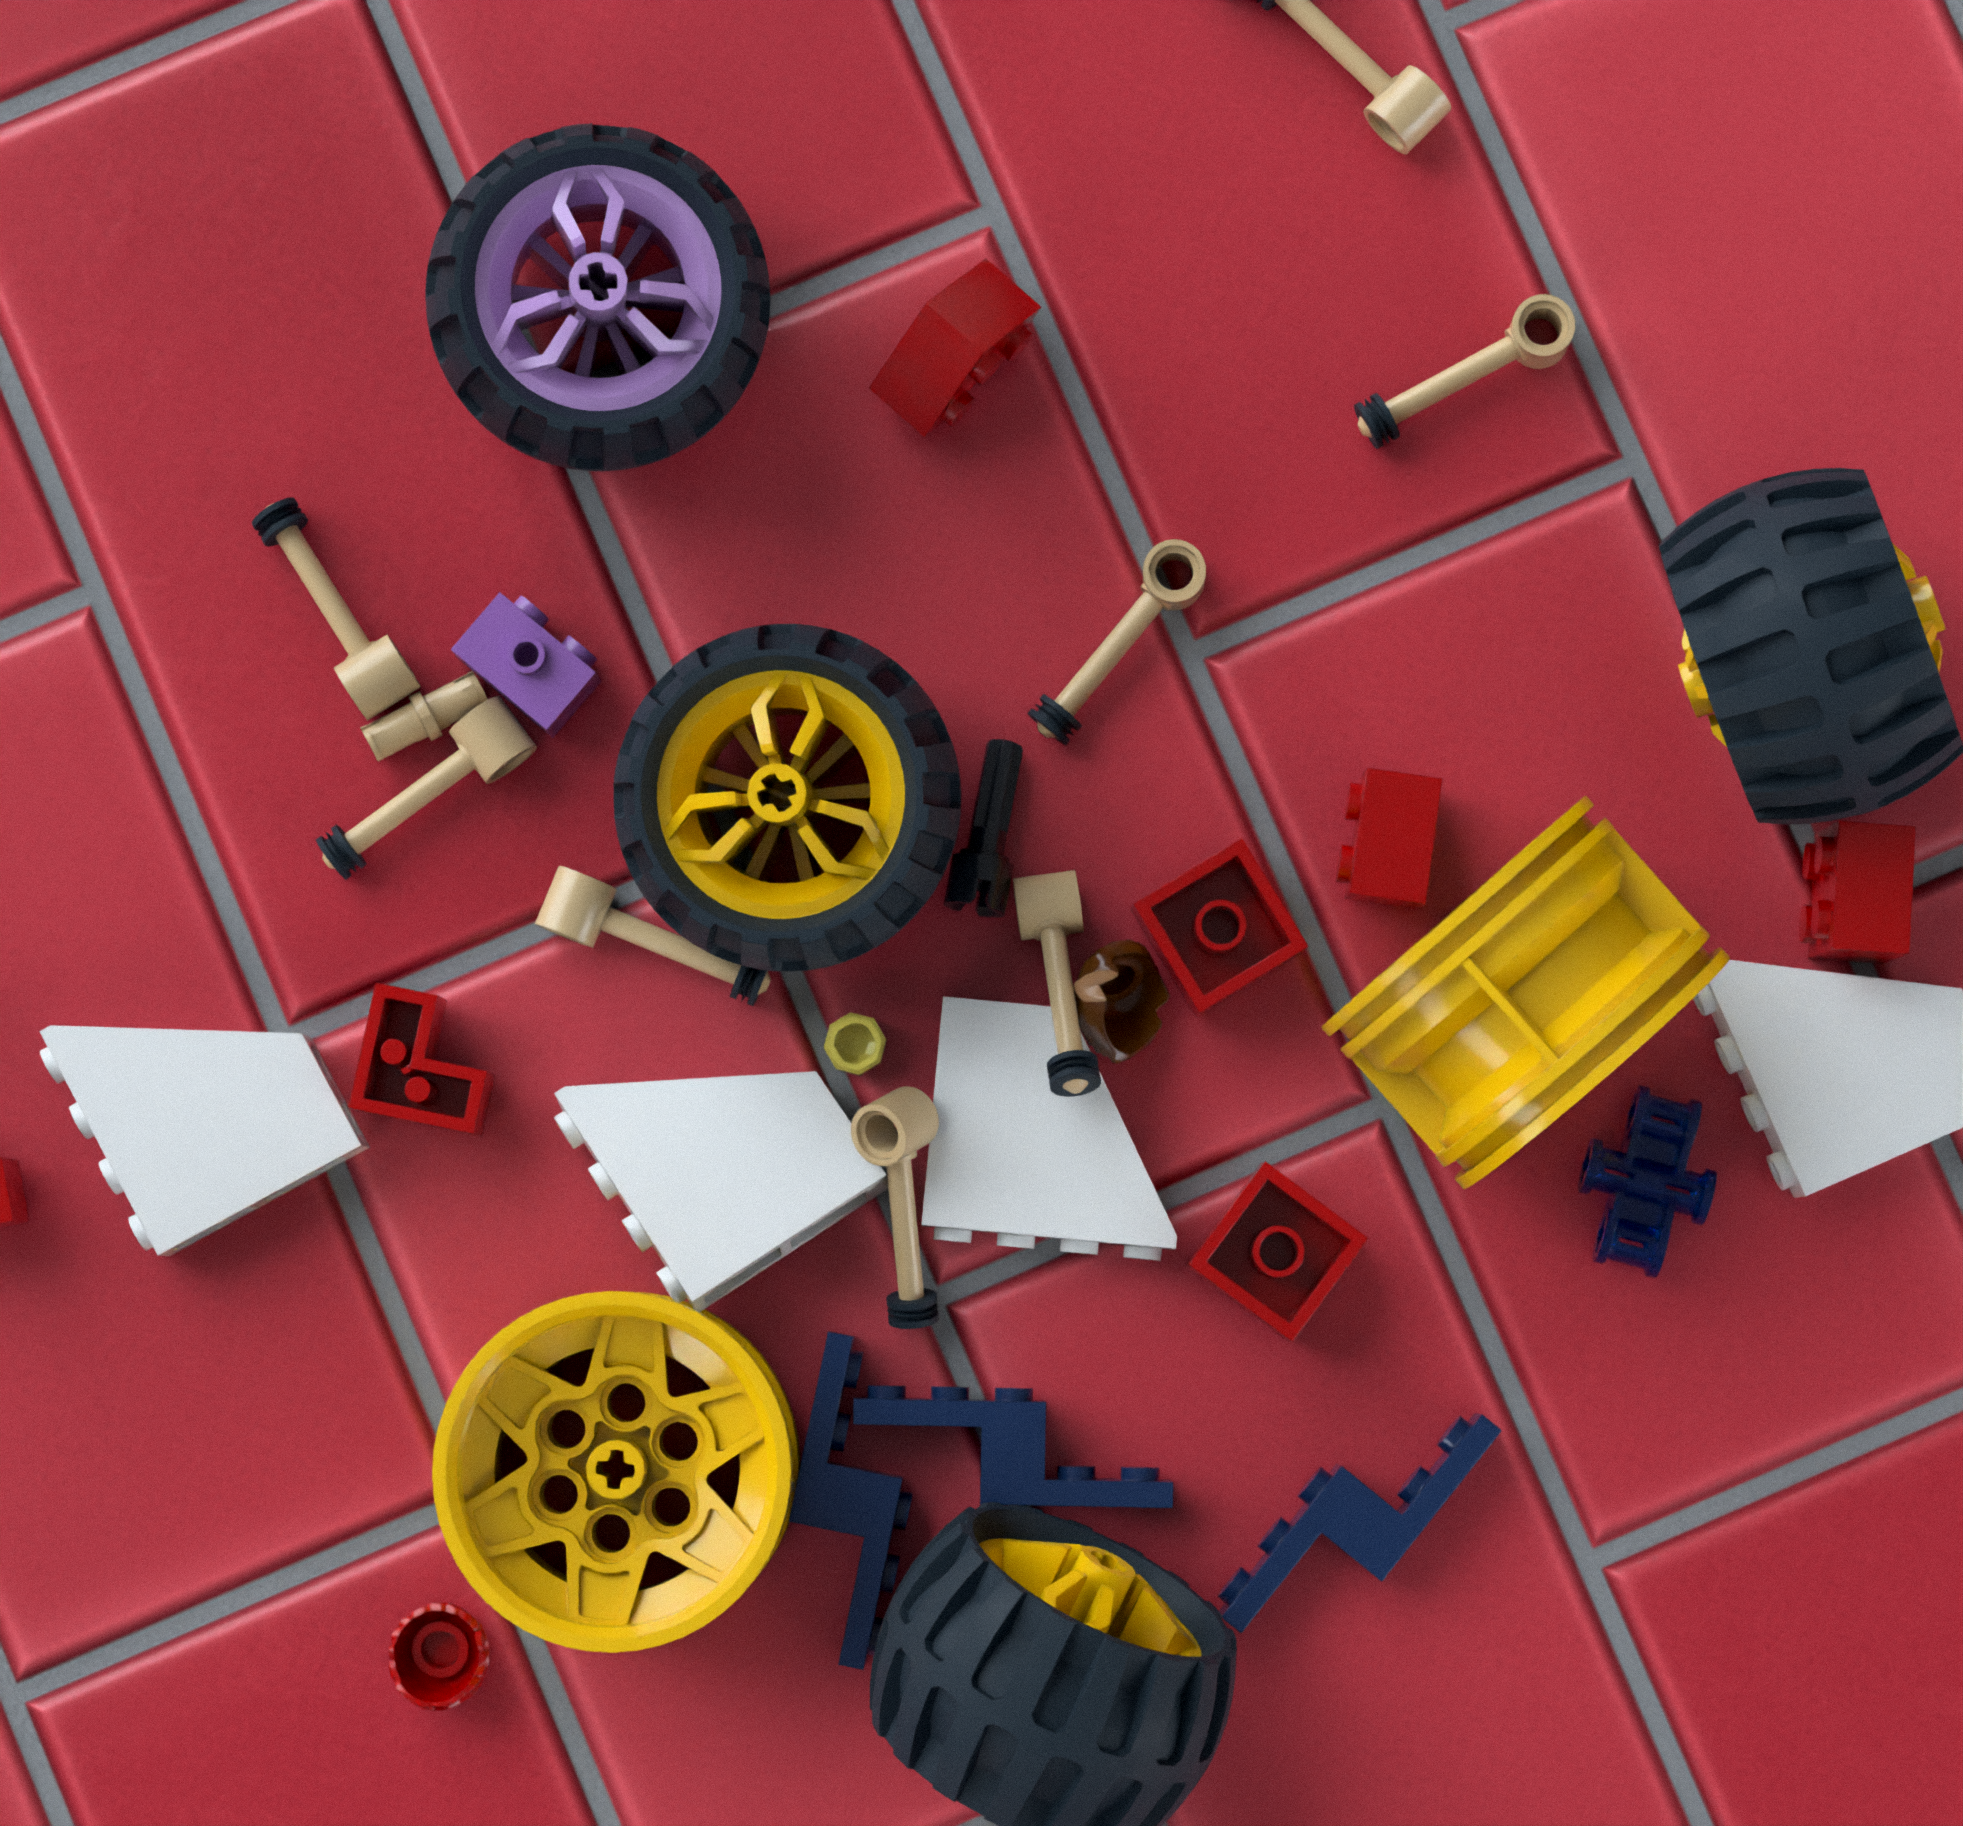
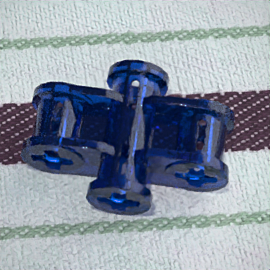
(1652, 1157)

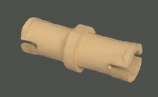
(424, 716)

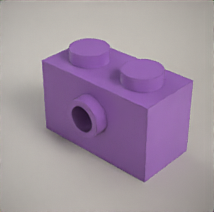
(527, 663)

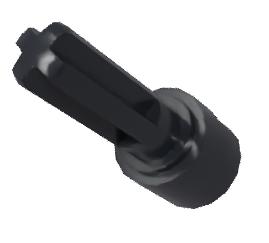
(982, 863)

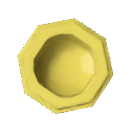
(855, 1044)

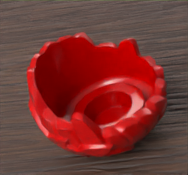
(438, 1656)

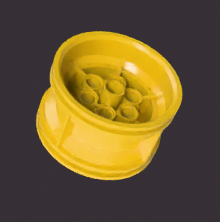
(1527, 994)
(498, 1520)

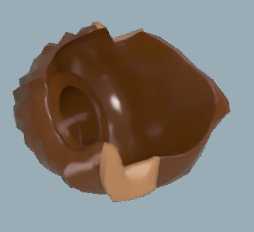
(1120, 999)

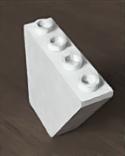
(1838, 1065)
(201, 1120)
(1026, 1158)
(720, 1170)

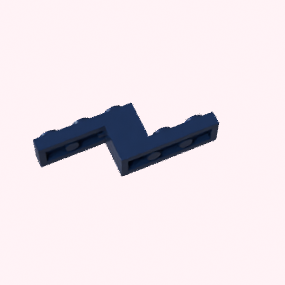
(1013, 1448)
(849, 1498)
(1357, 1519)

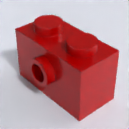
(1391, 838)

